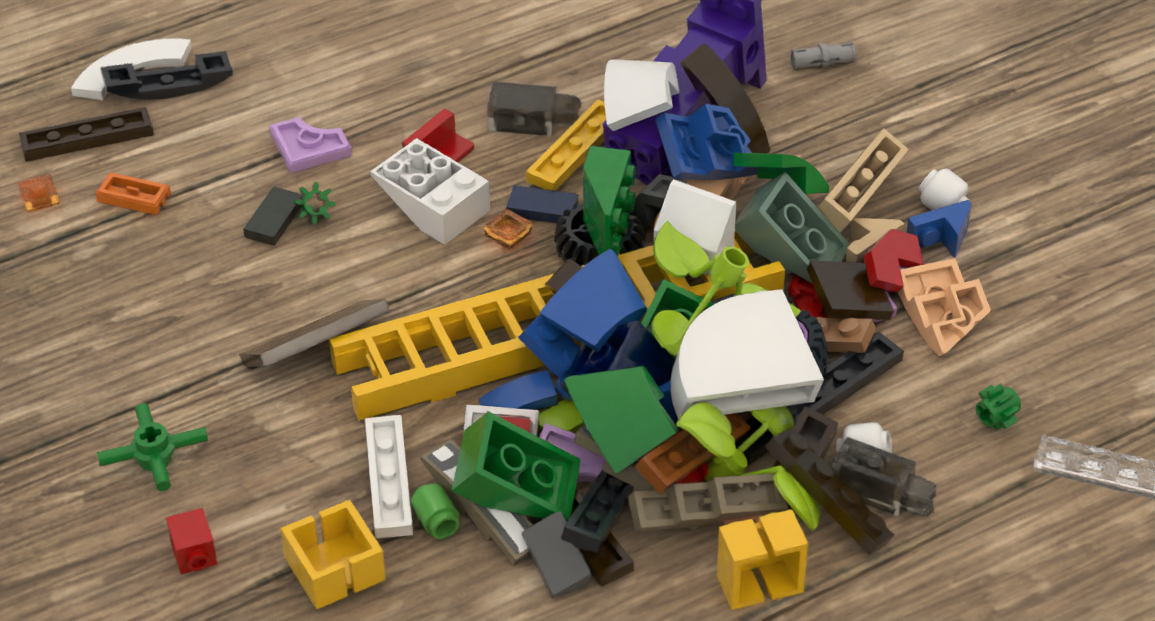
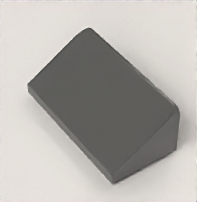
(557, 560)

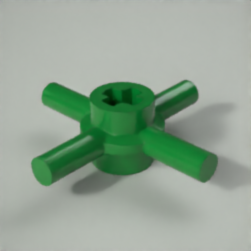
(152, 446)

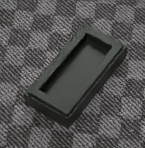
(273, 216)

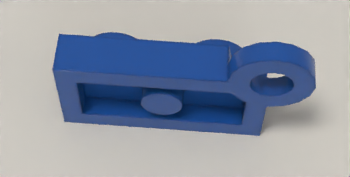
(552, 348)

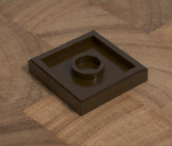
(847, 291)

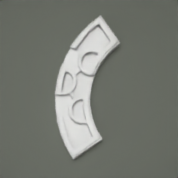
(142, 55)

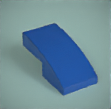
(526, 392)

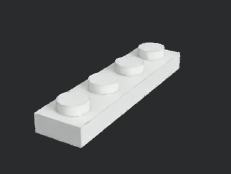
(388, 477)

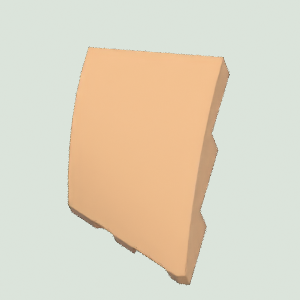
(942, 303)

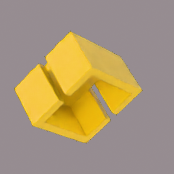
(773, 547)
(342, 562)

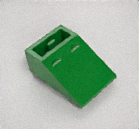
(607, 196)

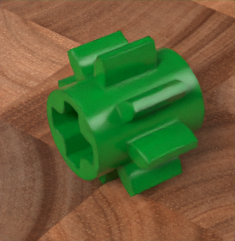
(321, 196)
(998, 406)

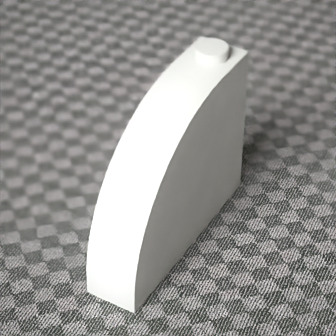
(745, 357)

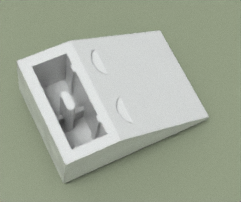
(434, 190)

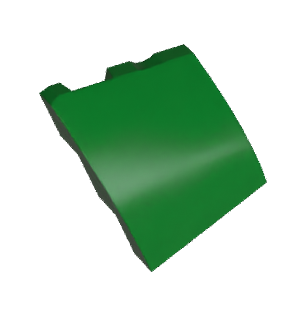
(773, 165)
(622, 413)

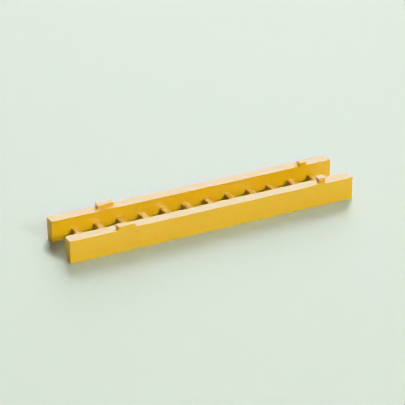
(475, 317)

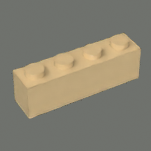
(862, 179)

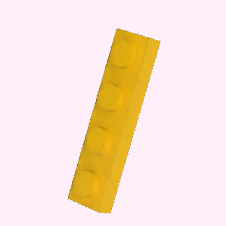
(569, 150)

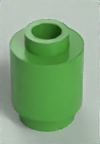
(435, 510)

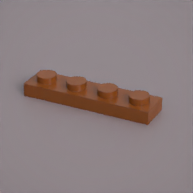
(682, 456)

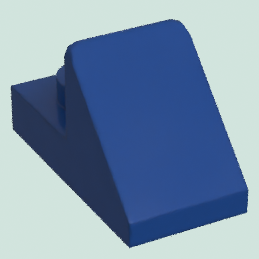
(942, 225)

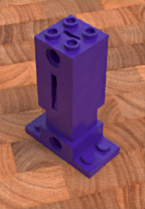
(736, 36)

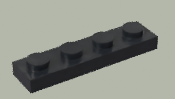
(597, 512)

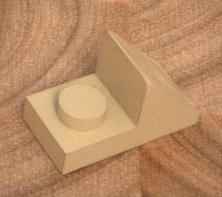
(866, 233)

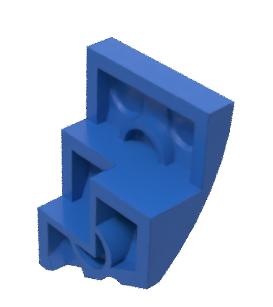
(704, 144)
(595, 302)

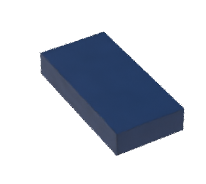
(540, 203)

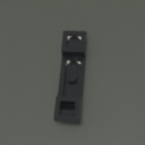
(169, 82)

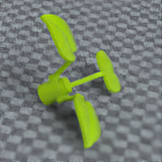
(683, 256)
(714, 432)

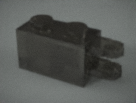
(530, 109)
(884, 479)

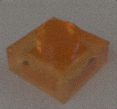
(38, 193)
(508, 229)

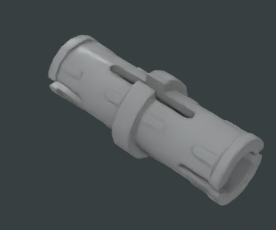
(823, 55)

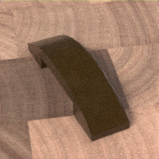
(723, 89)

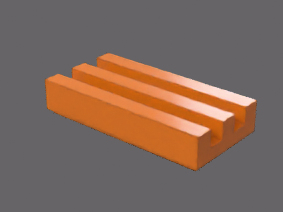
(132, 195)

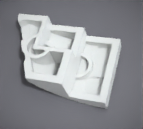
(637, 90)

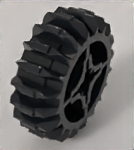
(576, 244)

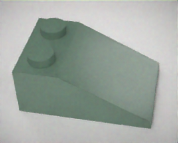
(789, 227)

